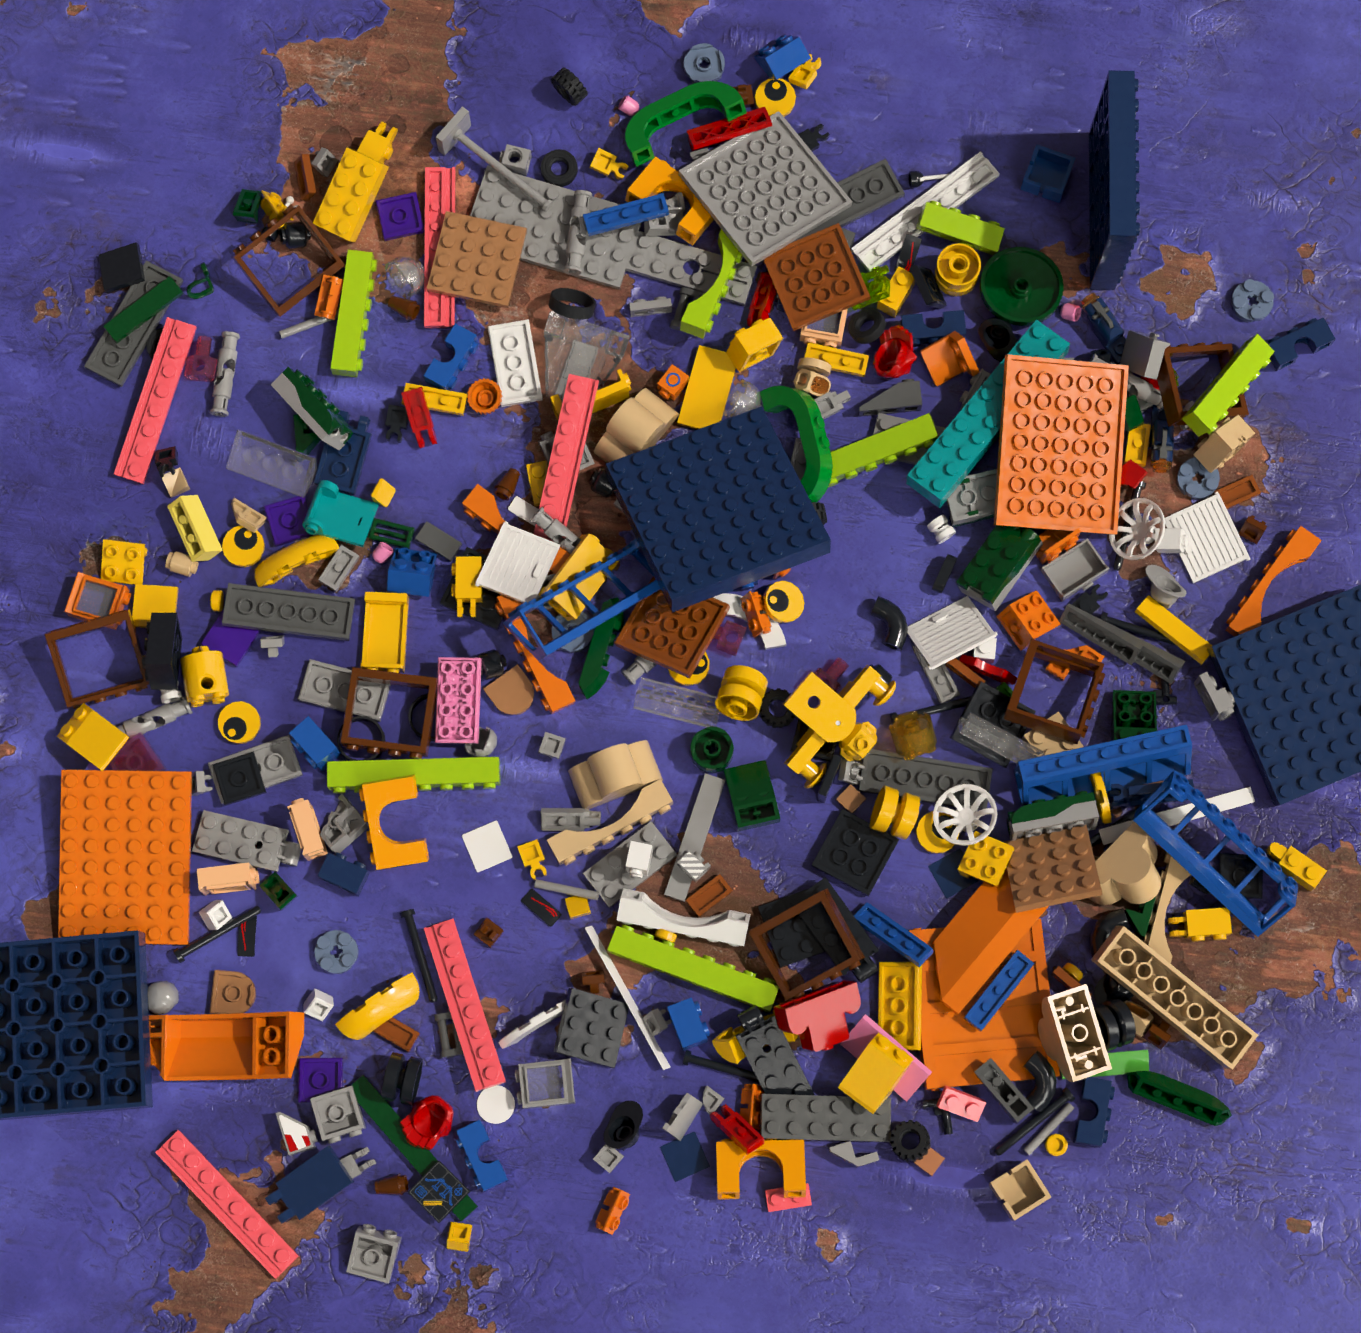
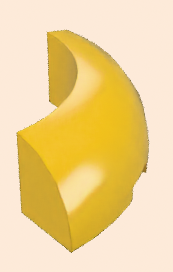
(292, 556)
(380, 1008)
(729, 1047)

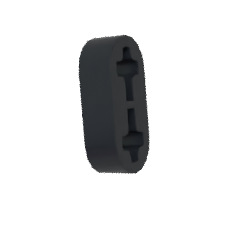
(944, 573)

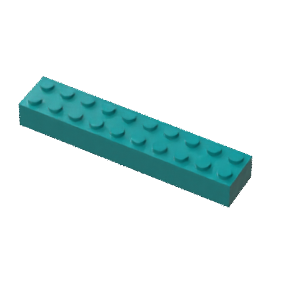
(976, 424)

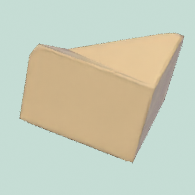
(176, 483)

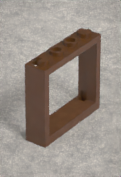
(335, 265)
(1168, 385)
(1067, 660)
(392, 678)
(99, 695)
(856, 954)

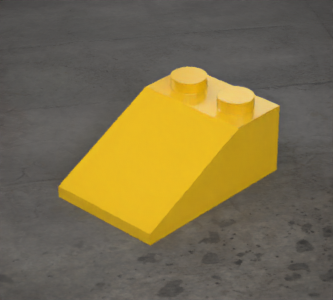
(92, 736)

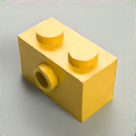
(900, 287)

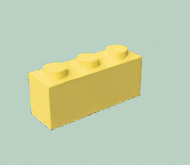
(194, 528)

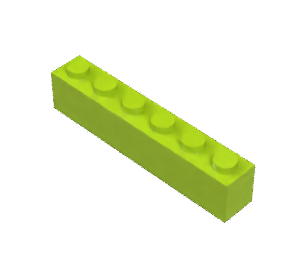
(353, 313)
(1228, 385)
(883, 448)

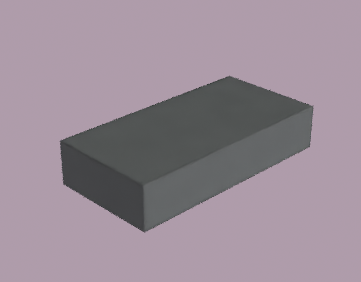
(438, 541)

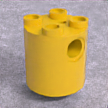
(202, 669)

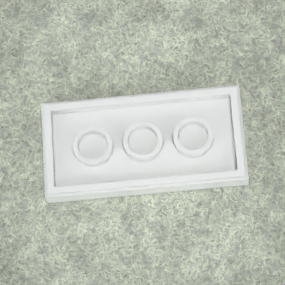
(515, 363)

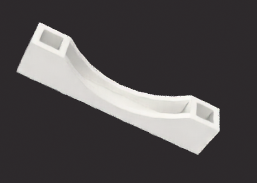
(726, 927)

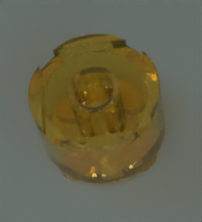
(913, 734)

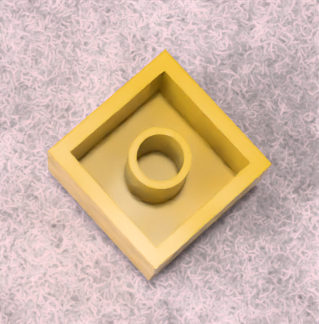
(754, 344)

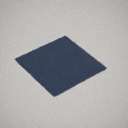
(947, 875)
(685, 1156)

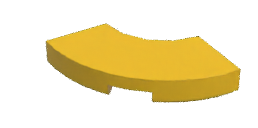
(1101, 797)

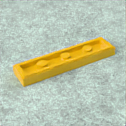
(1174, 629)

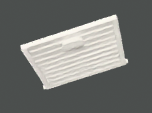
(1211, 538)
(517, 564)
(950, 632)

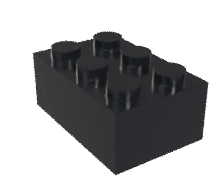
(162, 651)

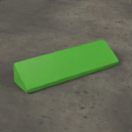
(1125, 1063)

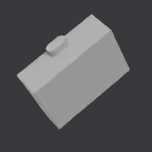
(1143, 353)
(1075, 570)

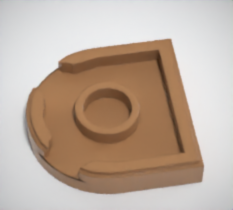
(511, 692)
(231, 993)

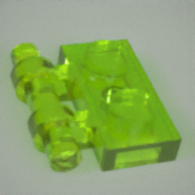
(878, 288)

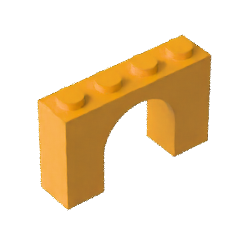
(662, 177)
(388, 852)
(786, 1153)

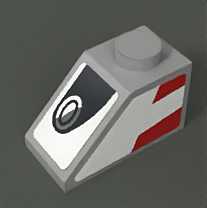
(296, 1135)

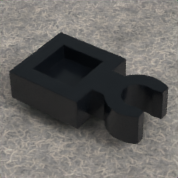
(812, 139)
(397, 420)
(166, 460)
(1089, 602)

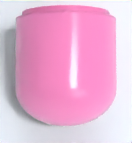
(628, 106)
(1070, 312)
(382, 553)

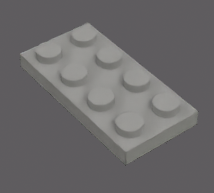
(610, 874)

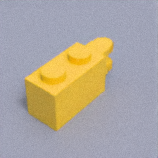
(376, 145)
(466, 572)
(1296, 865)
(1203, 923)

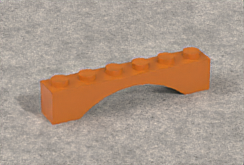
(483, 506)
(1298, 550)
(554, 690)

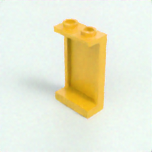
(604, 397)
(582, 558)
(385, 631)

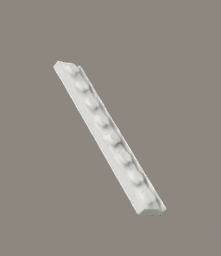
(949, 192)

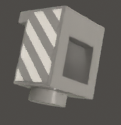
(692, 864)

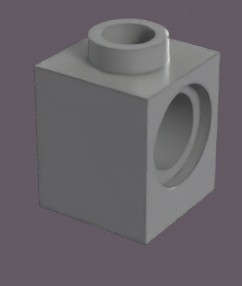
(520, 167)

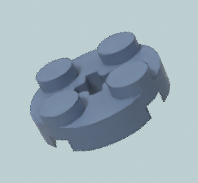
(710, 55)
(1252, 289)
(1192, 488)
(581, 642)
(346, 959)

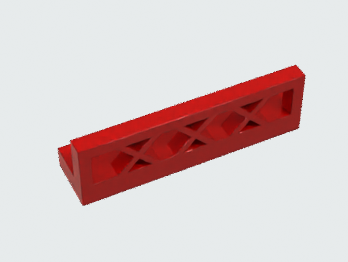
(724, 130)

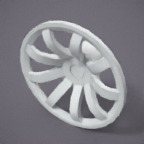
(1140, 531)
(966, 816)

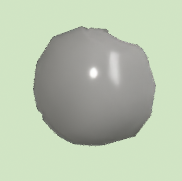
(486, 744)
(162, 997)

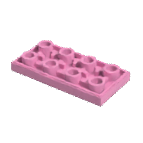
(458, 700)
(859, 1039)

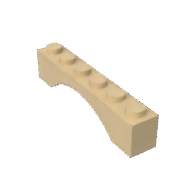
(570, 843)
(1170, 880)

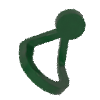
(210, 290)

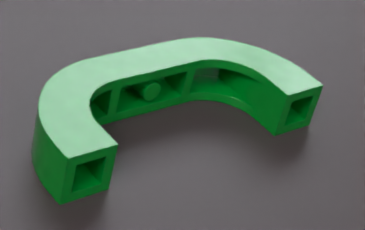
(676, 106)
(811, 432)

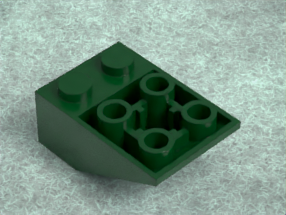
(1131, 714)
(752, 795)

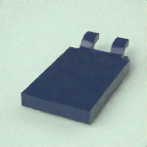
(345, 465)
(1137, 794)
(311, 1185)

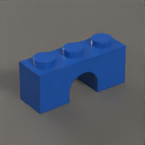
(444, 374)
(487, 1174)

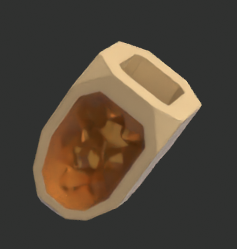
(812, 382)
(1141, 1017)

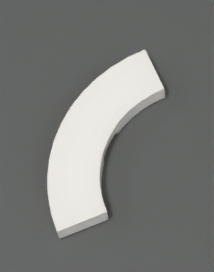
(771, 640)
(535, 1022)

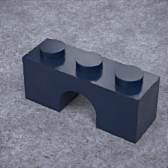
(922, 334)
(1315, 335)
(1098, 1093)

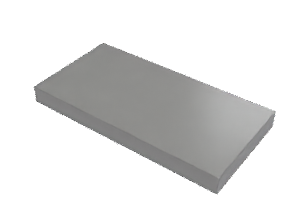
(329, 688)
(275, 760)

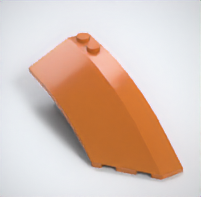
(979, 941)
(226, 1045)

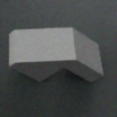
(846, 1152)

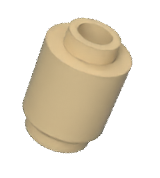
(181, 564)

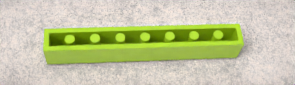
(428, 773)
(692, 968)

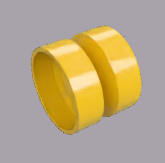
(957, 269)
(741, 693)
(901, 814)

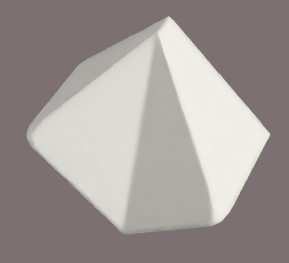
(215, 915)
(318, 1004)

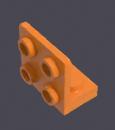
(948, 358)
(1055, 542)
(1027, 619)

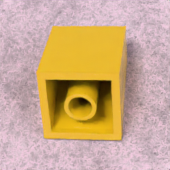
(876, 1073)

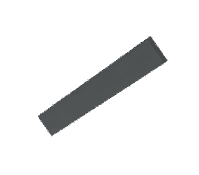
(1122, 644)

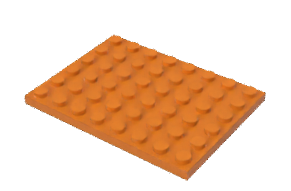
(1061, 444)
(125, 853)

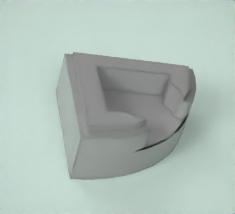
(711, 1100)

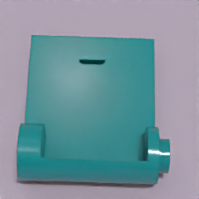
(339, 514)

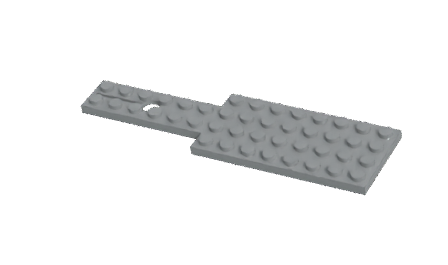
(607, 253)

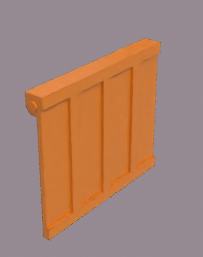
(956, 1048)

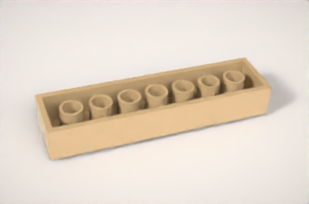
(1174, 997)

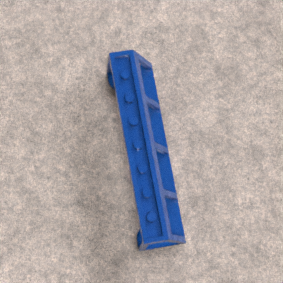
(598, 616)
(1169, 746)
(1201, 869)

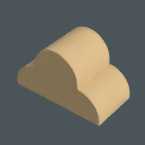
(635, 426)
(614, 773)
(1128, 869)
(1073, 1034)

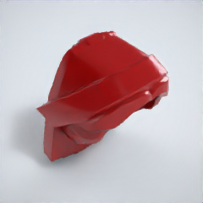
(895, 353)
(428, 1122)

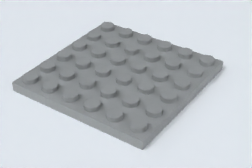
(765, 189)

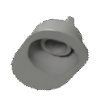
(1164, 586)

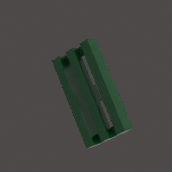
(408, 538)

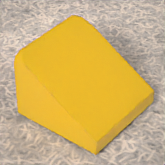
(383, 493)
(577, 906)
(459, 1236)

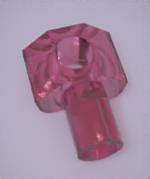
(201, 357)
(730, 628)
(833, 673)

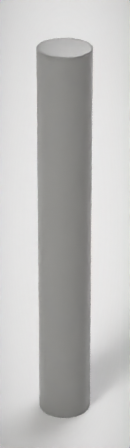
(304, 326)
(566, 889)
(1047, 1130)

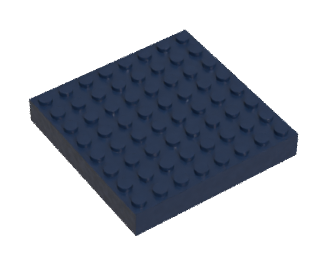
(1113, 180)
(717, 508)
(1299, 694)
(74, 1025)

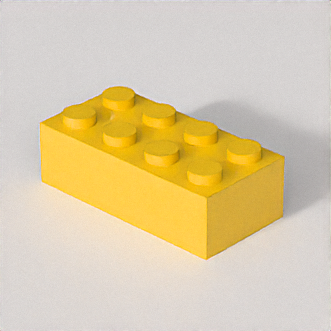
(350, 195)

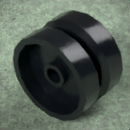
(1115, 1023)
(402, 1079)

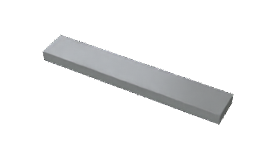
(696, 833)

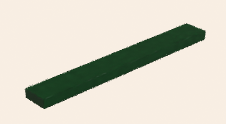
(389, 1123)

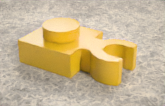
(805, 74)
(605, 163)
(531, 856)

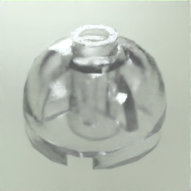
(405, 276)
(743, 399)

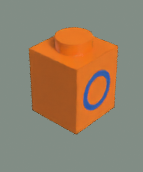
(672, 383)

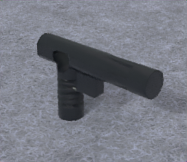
(1164, 692)
(946, 1118)

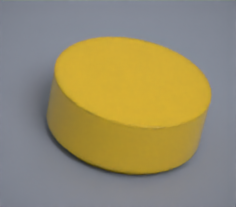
(217, 600)
(665, 935)
(1073, 971)
(1056, 1145)

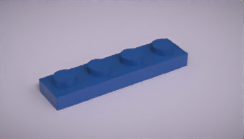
(626, 214)
(893, 934)
(998, 990)

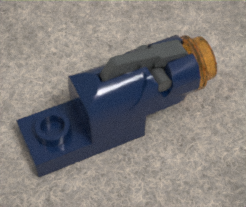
(1105, 325)
(1161, 441)

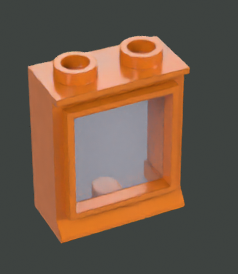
(96, 598)

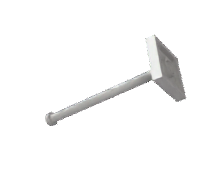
(455, 131)

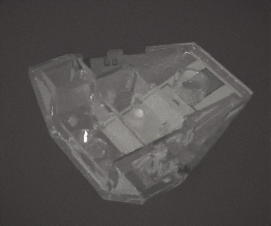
(580, 350)

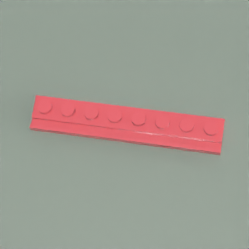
(439, 198)
(155, 400)
(568, 449)
(464, 1005)
(227, 1204)

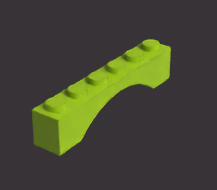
(699, 313)

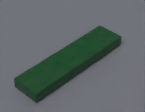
(143, 309)

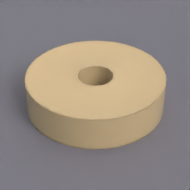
(815, 365)

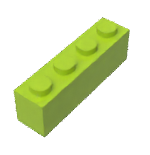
(960, 228)

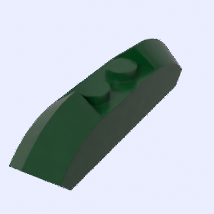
(593, 674)
(1178, 1096)

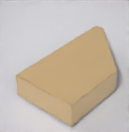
(247, 516)

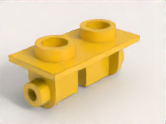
(273, 205)

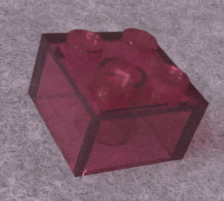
(137, 756)

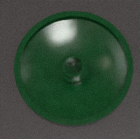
(1021, 286)

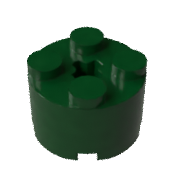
(703, 741)

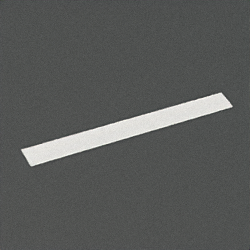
(1175, 815)
(627, 997)

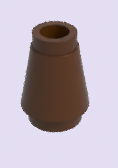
(406, 308)
(506, 486)
(392, 1185)

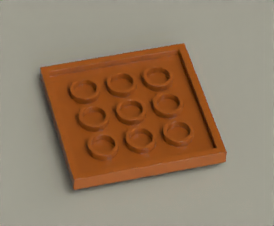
(816, 277)
(672, 638)

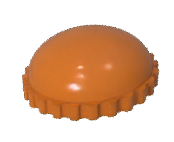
(484, 396)

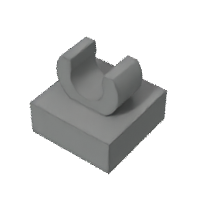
(324, 162)
(272, 644)
(552, 745)
(850, 772)
(198, 783)
(655, 1022)
(608, 1158)

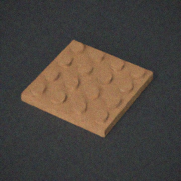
(477, 259)
(1052, 869)

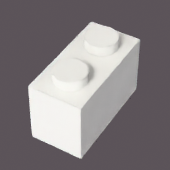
(639, 859)

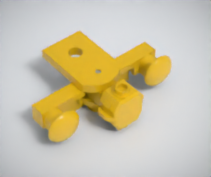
(834, 720)

